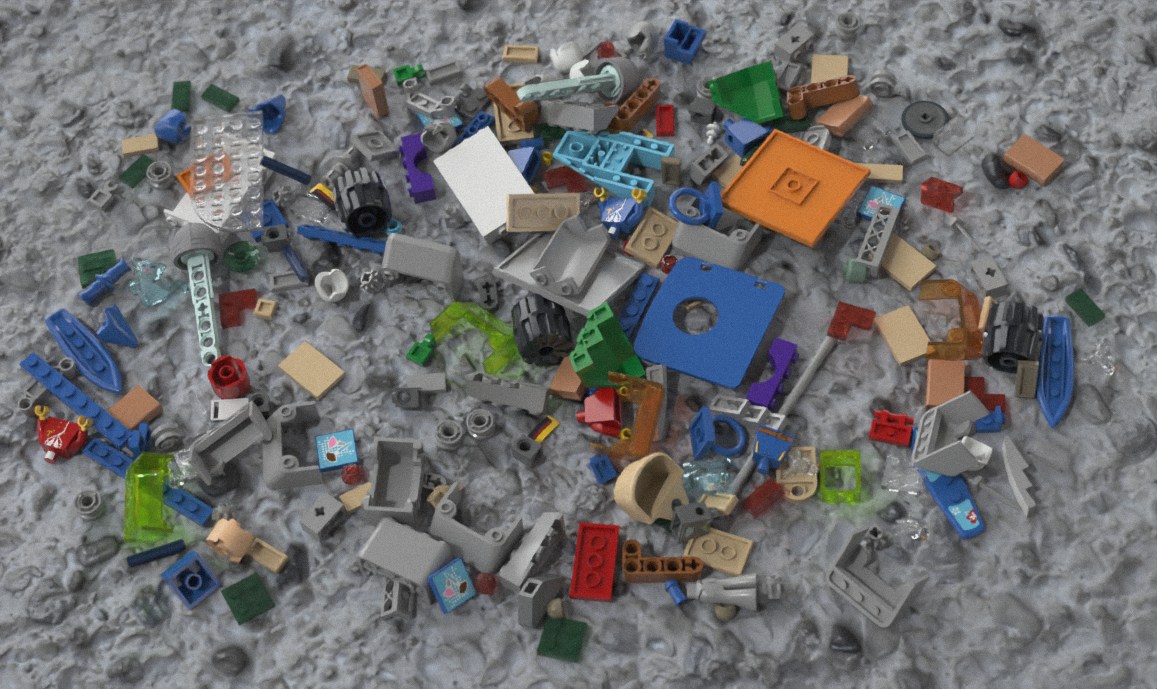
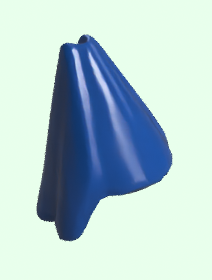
(273, 113)
(116, 329)

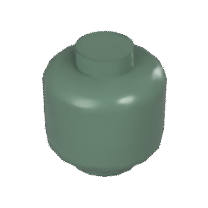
(855, 272)

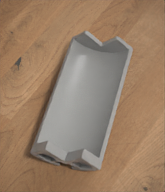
(570, 256)

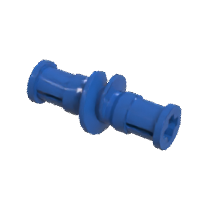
(105, 281)

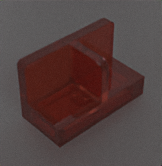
(940, 194)
(763, 497)

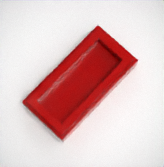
(665, 120)

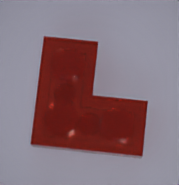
(564, 176)
(232, 303)
(847, 316)
(990, 401)

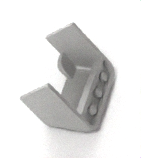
(711, 245)
(425, 261)
(937, 435)
(228, 440)
(281, 470)
(476, 551)
(865, 589)

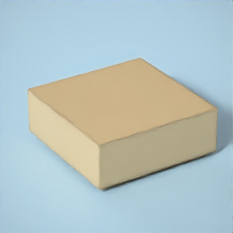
(265, 309)

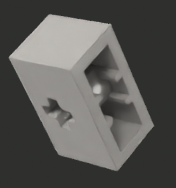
(794, 44)
(707, 164)
(988, 277)
(322, 517)

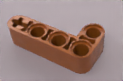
(821, 93)
(635, 106)
(521, 113)
(662, 564)

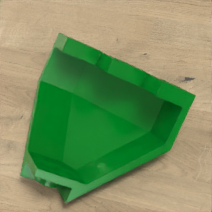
(749, 92)
(603, 349)

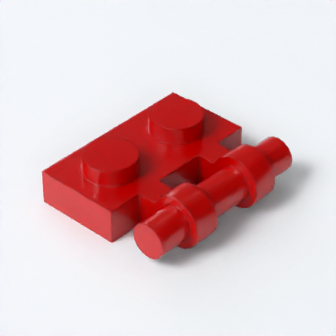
(889, 432)

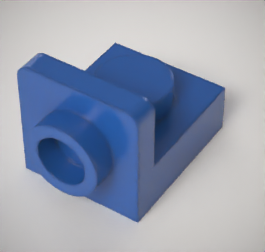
(991, 423)
(601, 468)

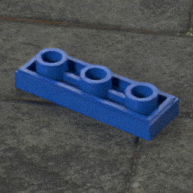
(479, 122)

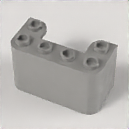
(395, 480)
(404, 556)

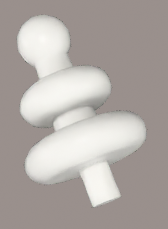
(712, 132)

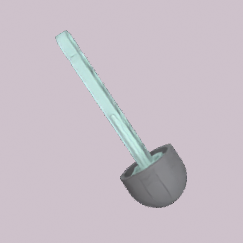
(611, 76)
(196, 251)

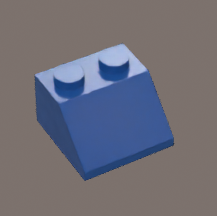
(190, 579)

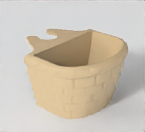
(649, 487)

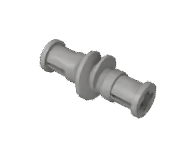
(340, 165)

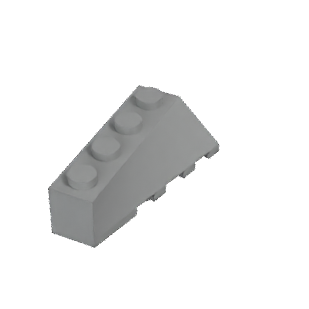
(577, 115)
(508, 391)
(533, 551)

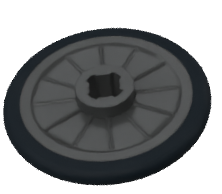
(914, 116)

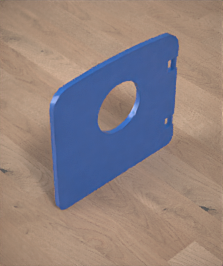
(729, 347)

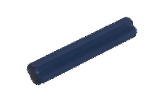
(285, 170)
(295, 263)
(156, 553)

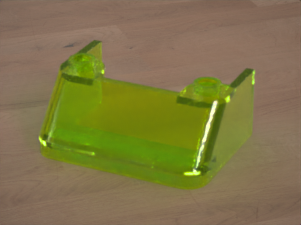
(499, 333)
(145, 498)

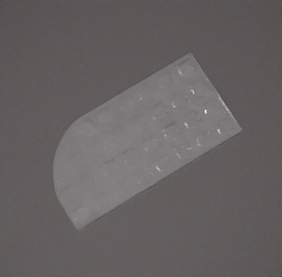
(228, 171)

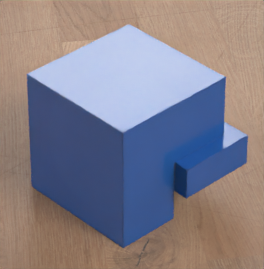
(683, 41)

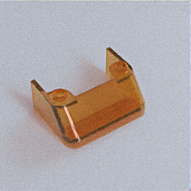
(962, 342)
(649, 397)

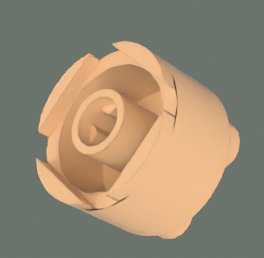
(230, 540)

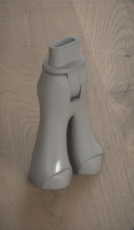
(733, 590)

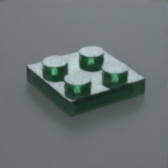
(248, 598)
(562, 639)

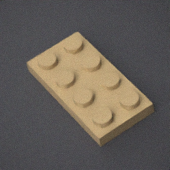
(507, 131)
(539, 211)

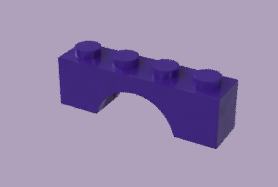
(421, 184)
(781, 357)

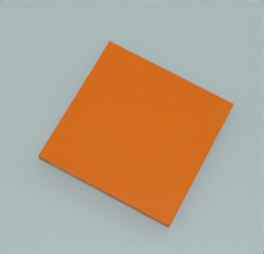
(793, 187)

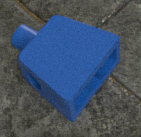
(744, 135)

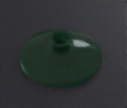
(547, 132)
(238, 252)

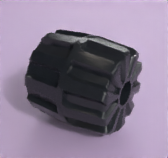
(362, 202)
(540, 330)
(1012, 335)

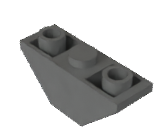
(535, 598)

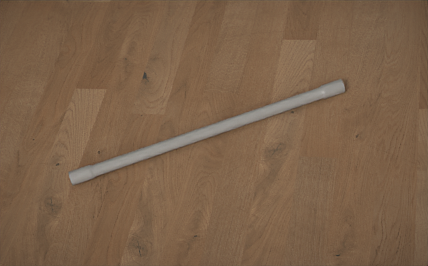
(823, 350)

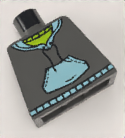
(692, 521)

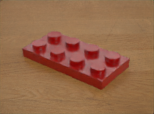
(594, 562)

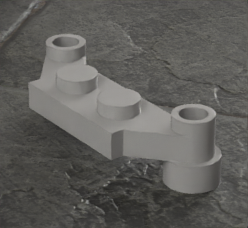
(427, 105)
(35, 392)

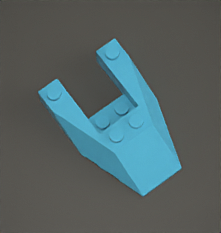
(606, 155)

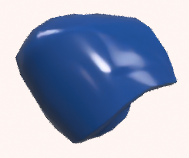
(172, 128)

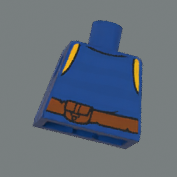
(770, 448)

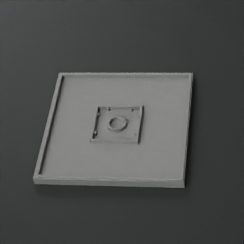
(606, 282)

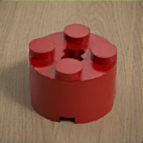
(228, 377)

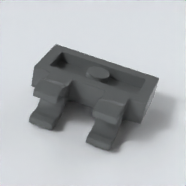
(476, 102)

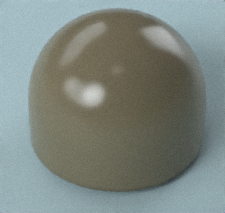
(928, 252)
(556, 609)
(725, 611)

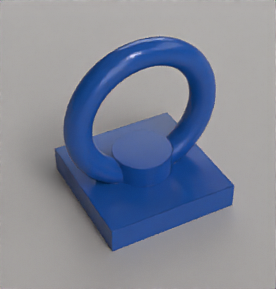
(709, 207)
(703, 434)

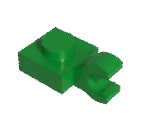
(405, 72)
(422, 351)

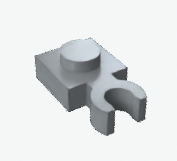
(103, 197)
(453, 216)

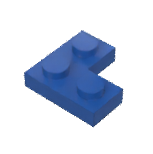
(140, 440)

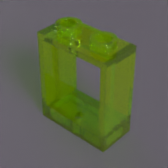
(840, 458)

